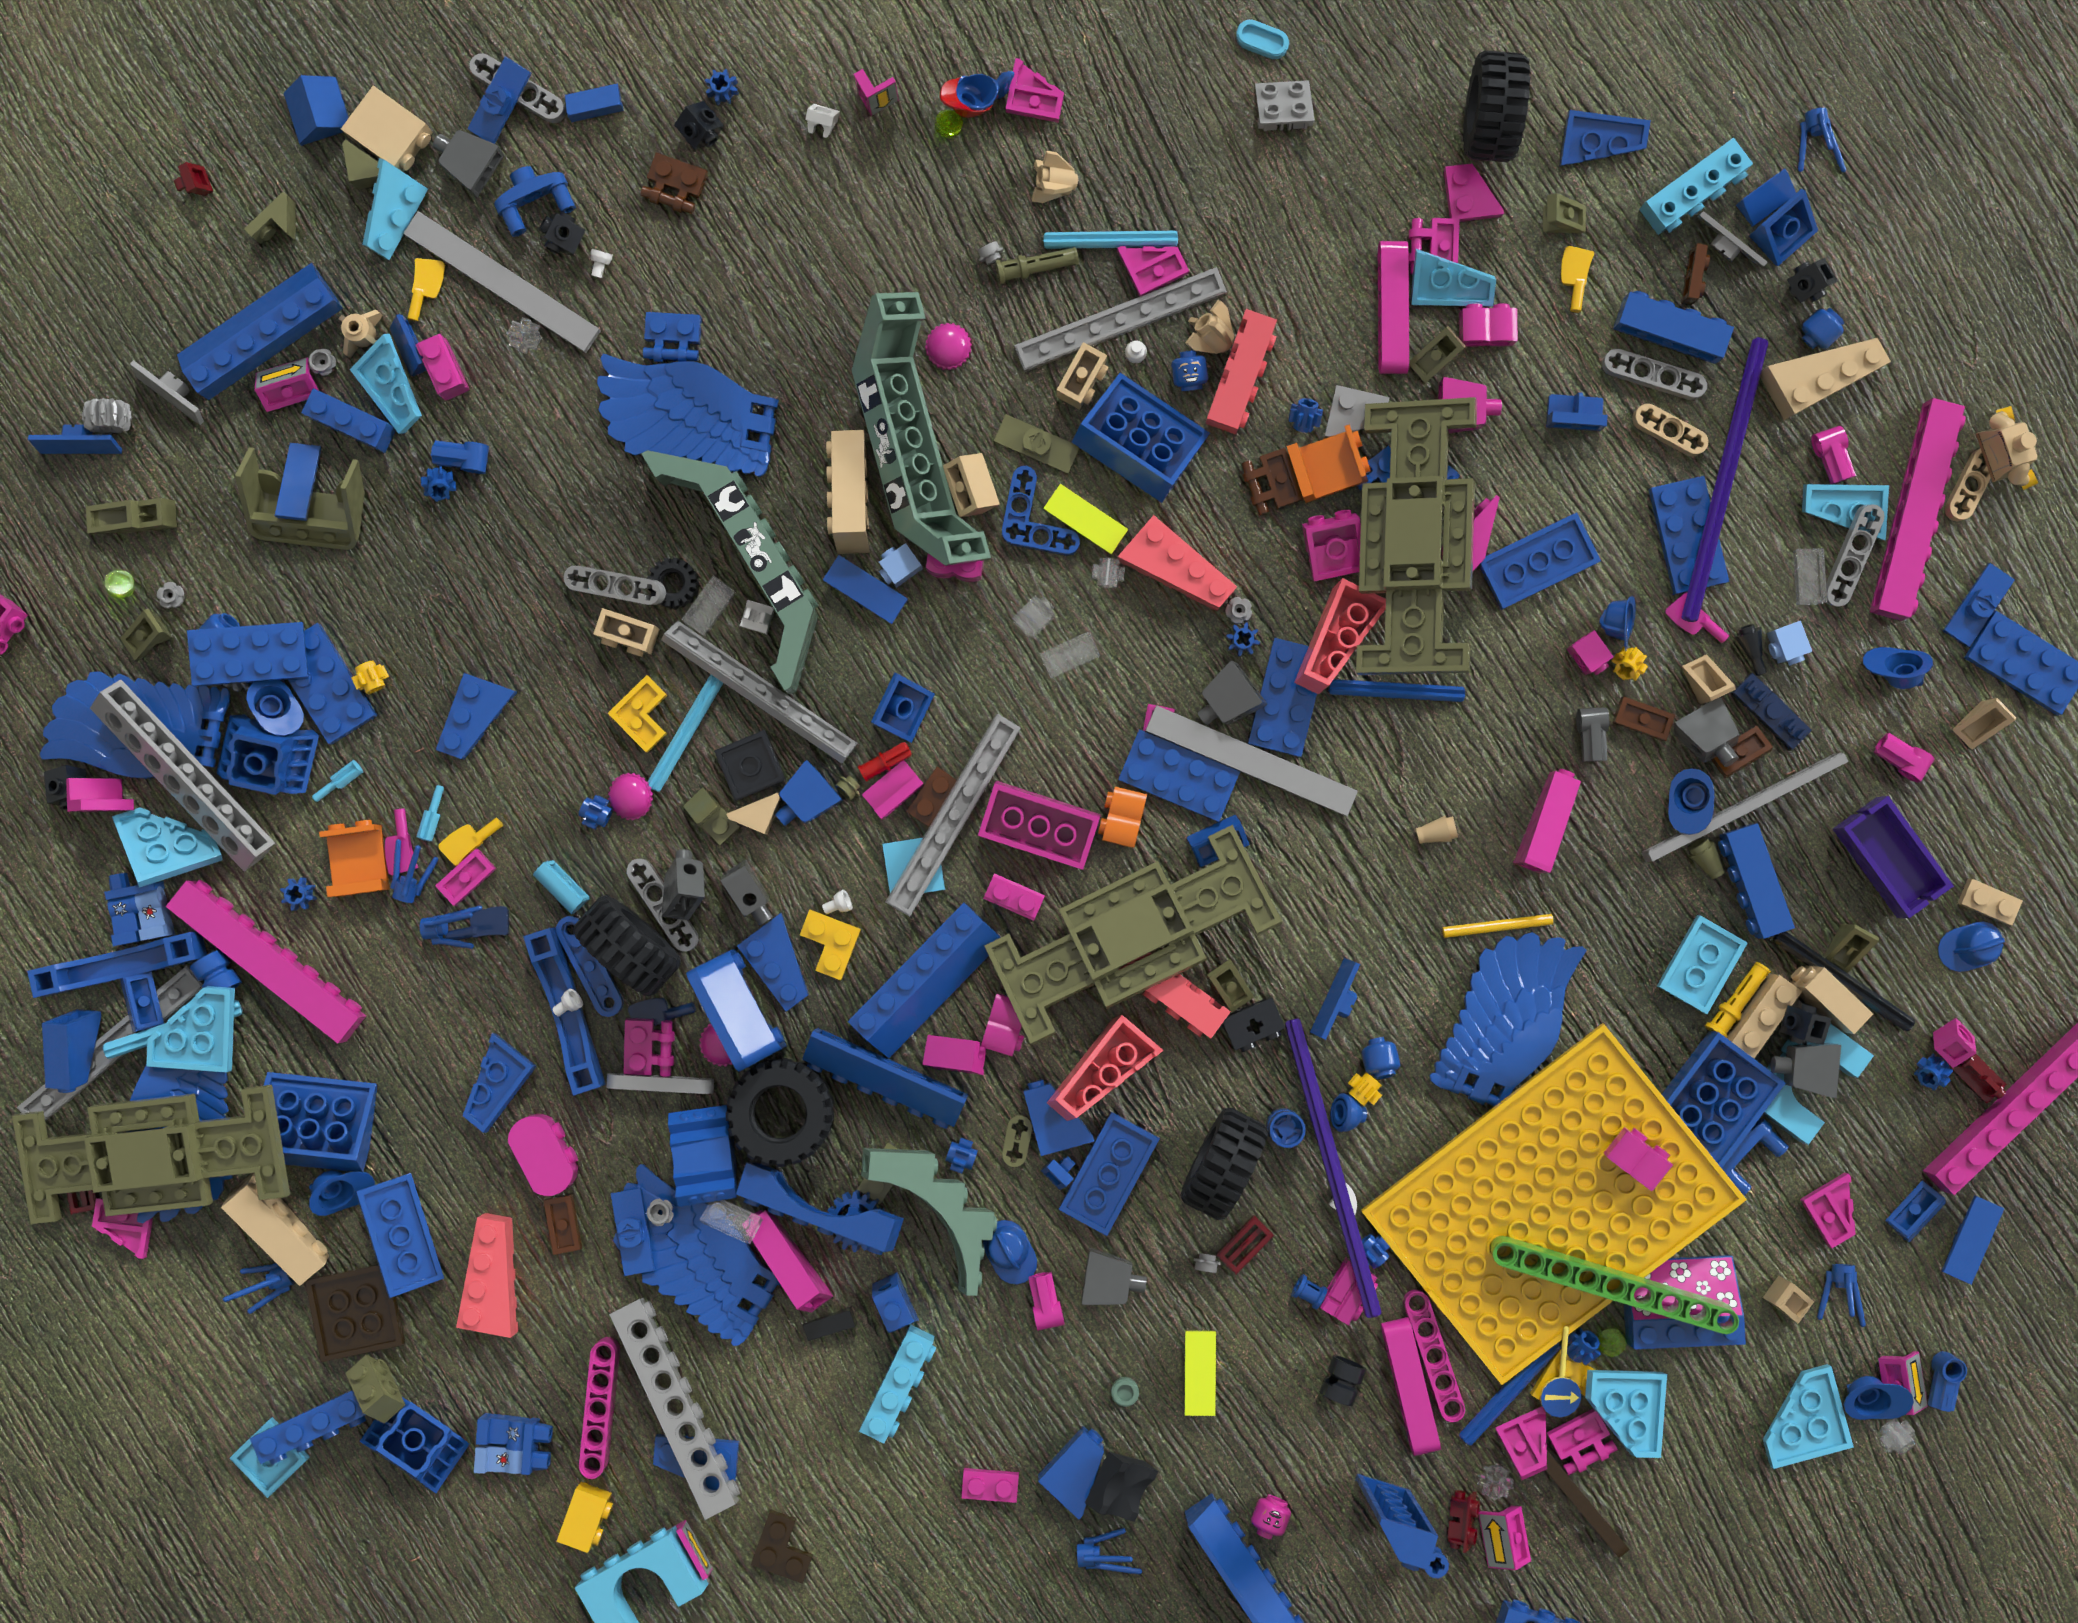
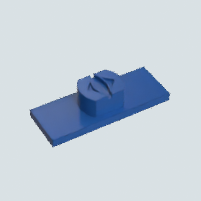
(499, 100)
(75, 441)
(298, 481)
(865, 589)
(1978, 605)
(1337, 1000)
(632, 1231)
(1972, 1239)

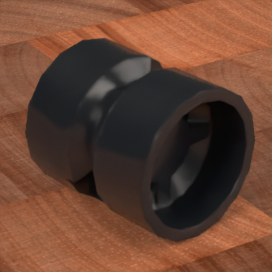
(1342, 1380)

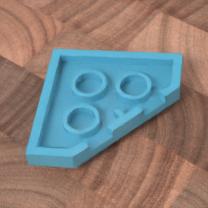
(163, 846)
(197, 1034)
(1631, 1407)
(1809, 1421)

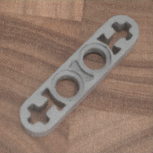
(550, 99)
(1655, 369)
(1858, 557)
(614, 585)
(656, 907)
(660, 1083)

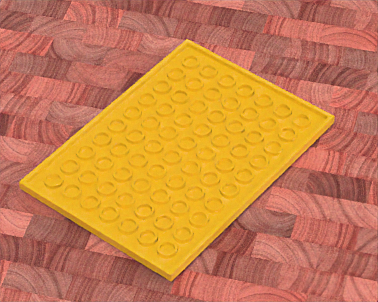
(1543, 1178)

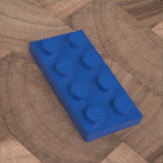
(1680, 521)
(1539, 561)
(247, 654)
(2025, 663)
(329, 690)
(1289, 707)
(1179, 775)
(1109, 1173)
(399, 1235)

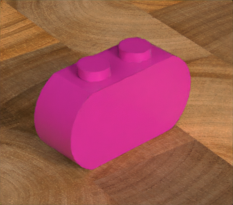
(543, 1154)

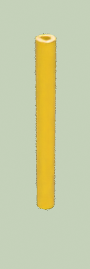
(1499, 925)

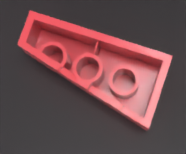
(1241, 371)
(1170, 560)
(1340, 629)
(1187, 1002)
(1105, 1065)
(489, 1287)

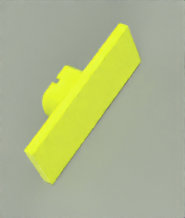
(1085, 519)
(1200, 1373)

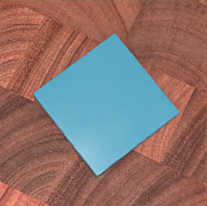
(896, 859)
(267, 1476)

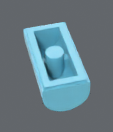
(561, 886)

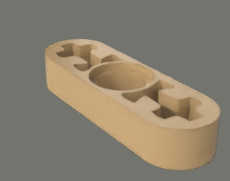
(1657, 413)
(1970, 504)

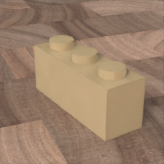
(1763, 1014)

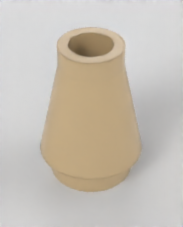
(1439, 830)

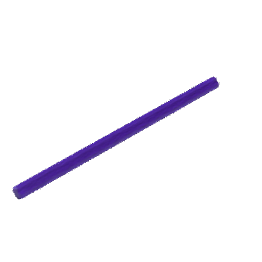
(1724, 480)
(1333, 1168)

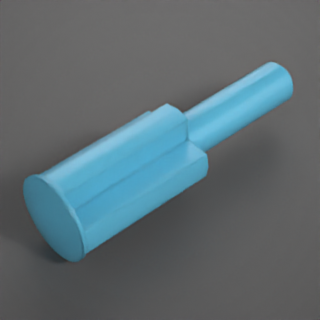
(340, 779)
(430, 818)

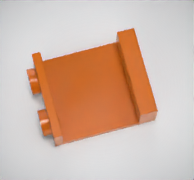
(1329, 465)
(356, 859)

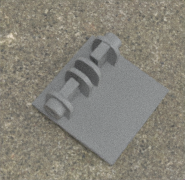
(1284, 104)

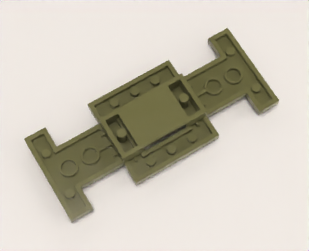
(1404, 537)
(1126, 924)
(151, 1167)

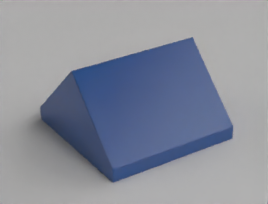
(316, 107)
(1786, 229)
(902, 708)

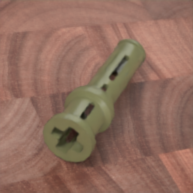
(1023, 266)

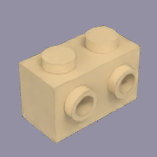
(1082, 375)
(970, 485)
(626, 631)

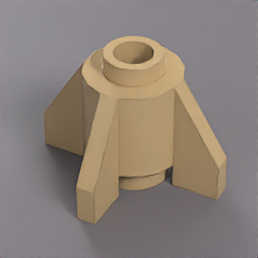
(1053, 178)
(359, 331)
(1213, 332)

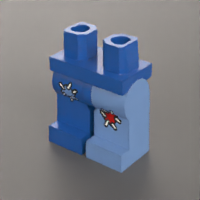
(136, 911)
(511, 1444)

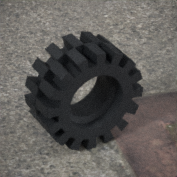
(689, 577)

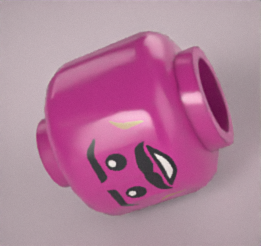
(1271, 1516)

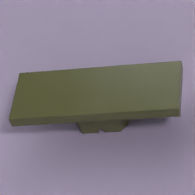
(1036, 444)

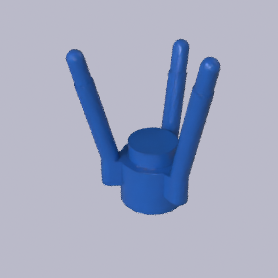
(1818, 124)
(406, 887)
(437, 926)
(1844, 1277)
(276, 1279)
(1090, 1556)

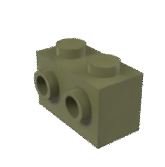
(375, 1388)

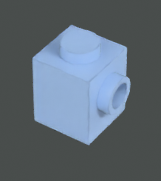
(899, 565)
(1789, 643)

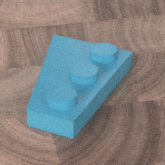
(392, 209)
(1449, 283)
(387, 384)
(1841, 502)

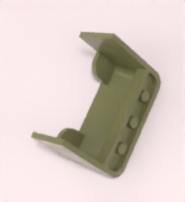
(331, 518)

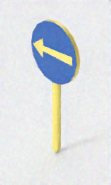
(1561, 1394)

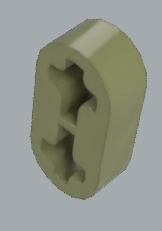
(1023, 1141)

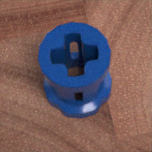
(1309, 1291)
(1439, 1568)

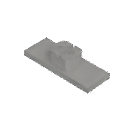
(1728, 243)
(170, 389)

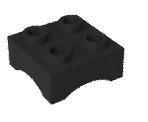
(1120, 1486)

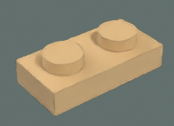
(1990, 902)

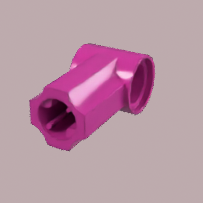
(1832, 448)
(1909, 760)
(1046, 1307)

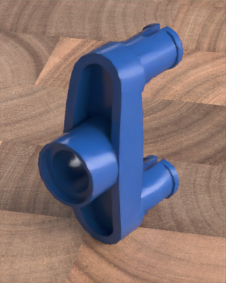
(527, 189)
(1761, 1132)

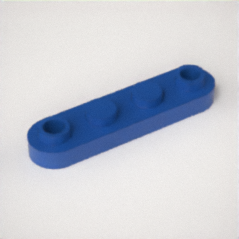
(592, 974)

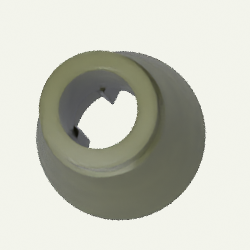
(1707, 857)

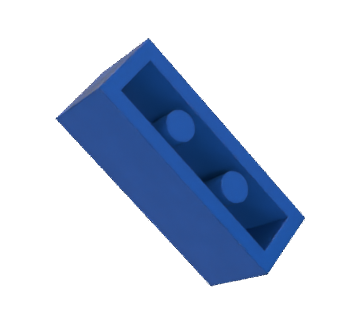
(348, 420)

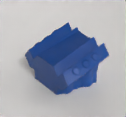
(264, 760)
(702, 1156)
(417, 1445)

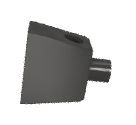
(468, 159)
(1230, 696)
(1709, 733)
(743, 880)
(683, 886)
(1810, 1067)
(1109, 1279)

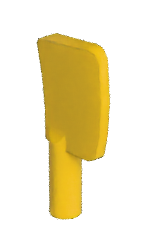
(1574, 273)
(427, 283)
(466, 840)

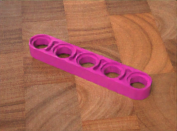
(1443, 1366)

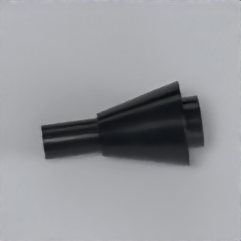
(1751, 643)

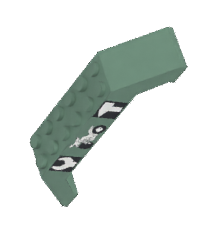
(904, 433)
(756, 545)

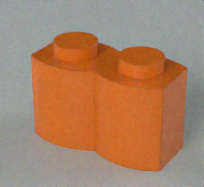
(1123, 817)

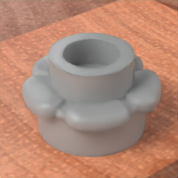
(990, 253)
(319, 355)
(177, 598)
(1231, 610)
(655, 1206)
(1206, 1263)

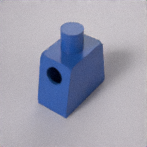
(806, 796)
(893, 1303)

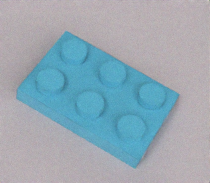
(1702, 964)

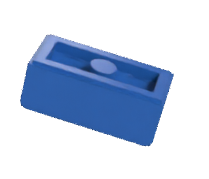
(593, 103)
(1767, 198)
(406, 343)
(1201, 846)
(141, 1001)
(1916, 1211)

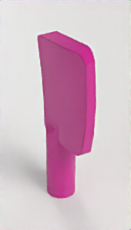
(1675, 610)
(406, 846)

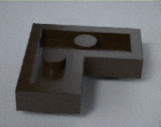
(774, 1553)

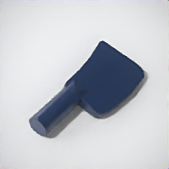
(485, 922)
(658, 1010)

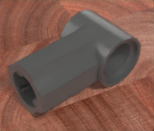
(1593, 725)

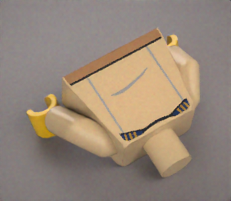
(2009, 449)

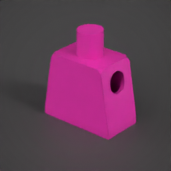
(1453, 388)

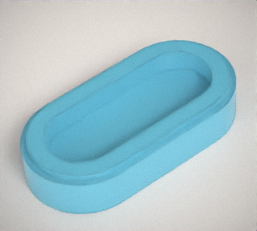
(1262, 39)

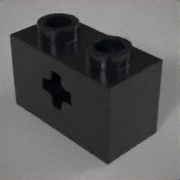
(1262, 1011)

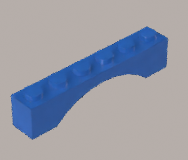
(116, 965)
(576, 1042)
(769, 1187)

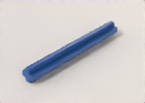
(1397, 690)
(1505, 1397)

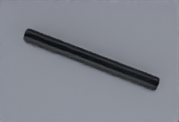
(1858, 989)

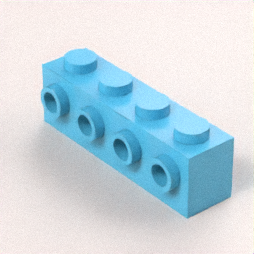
(1696, 186)
(899, 1379)

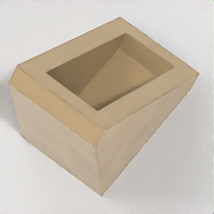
(1707, 679)
(1983, 722)
(758, 814)
(1788, 1299)

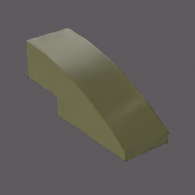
(131, 516)

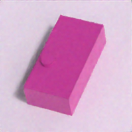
(1039, 825)

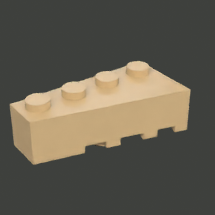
(1809, 379)
(848, 492)
(276, 1230)

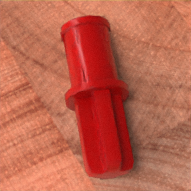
(885, 761)

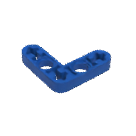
(1022, 520)

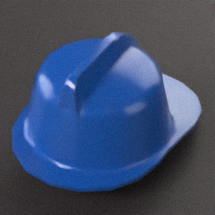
(1619, 619)
(1899, 667)
(275, 707)
(1691, 801)
(1970, 946)
(336, 1191)
(1011, 1253)
(1874, 1400)

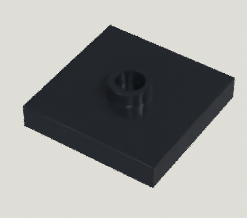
(750, 765)

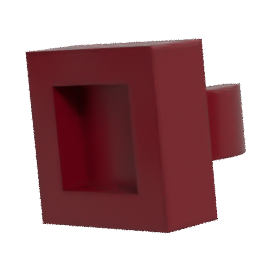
(193, 179)

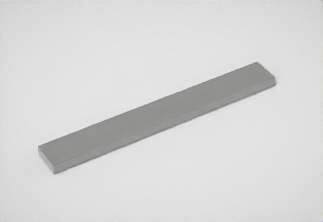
(502, 282)
(1120, 319)
(759, 691)
(1251, 761)
(1748, 805)
(952, 815)
(171, 997)

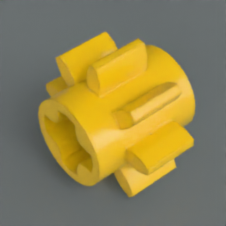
(1629, 663)
(370, 677)
(1365, 1089)

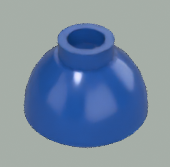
(1347, 1113)

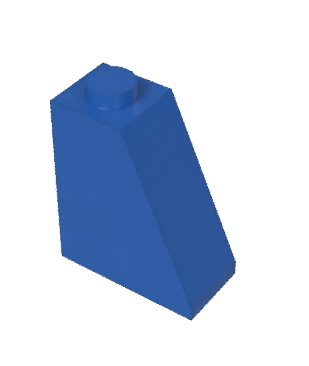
(69, 1049)
(1050, 1128)
(1074, 1470)

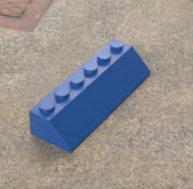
(258, 332)
(924, 981)
(884, 1077)
(1401, 1521)
(1238, 1563)

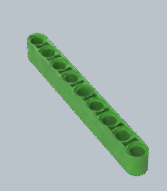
(1624, 1293)

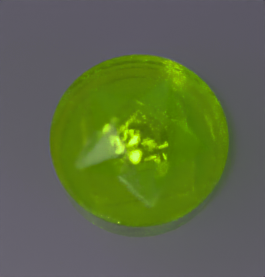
(948, 123)
(119, 584)
(1612, 1342)

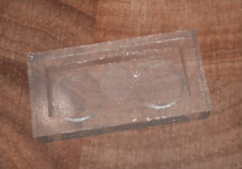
(1810, 576)
(709, 606)
(1069, 655)
(731, 1220)

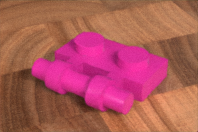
(1442, 236)
(639, 1047)
(1578, 1434)

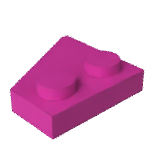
(1032, 95)
(1469, 195)
(1152, 267)
(1832, 1210)
(123, 1229)
(1526, 1442)

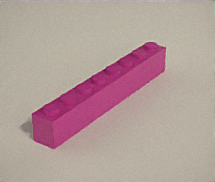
(1917, 509)
(266, 960)
(2007, 1116)

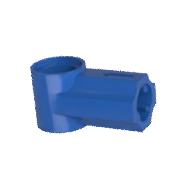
(468, 456)
(1946, 1384)

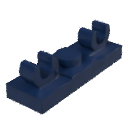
(1771, 711)

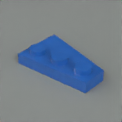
(1601, 136)
(471, 714)
(774, 960)
(500, 1078)
(665, 1458)

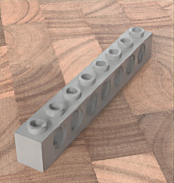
(182, 775)
(709, 1501)

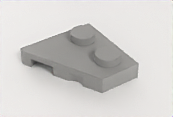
(1349, 408)

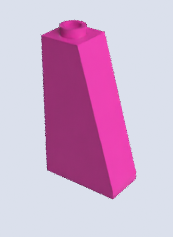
(1548, 822)
(790, 1265)

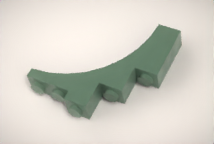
(946, 1197)

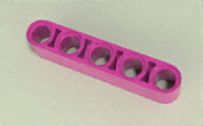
(1393, 307)
(1410, 1386)
(593, 1419)

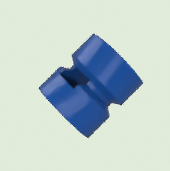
(214, 971)
(1285, 1128)

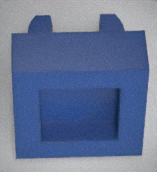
(1058, 1172)

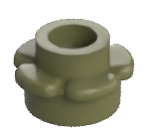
(848, 787)

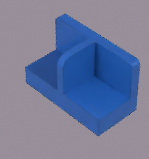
(1575, 412)

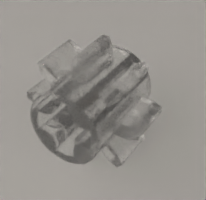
(524, 335)
(1108, 573)
(1897, 1436)
(1495, 1481)

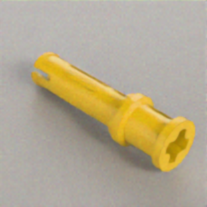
(1730, 1011)

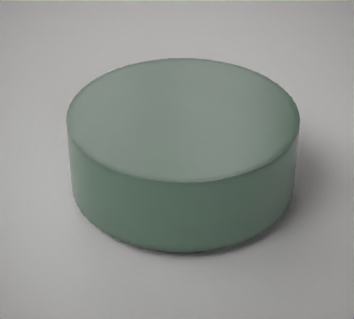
(1125, 1391)

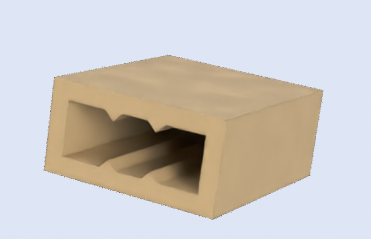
(387, 130)
(1831, 998)

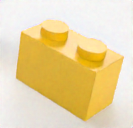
(584, 1517)

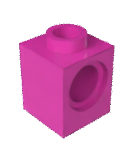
(1590, 653)
(1954, 1042)

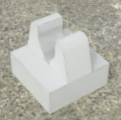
(821, 115)
(757, 617)

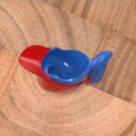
(974, 93)

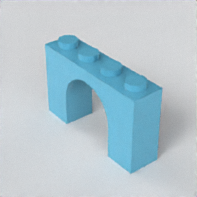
(1789, 1113)
(662, 1554)

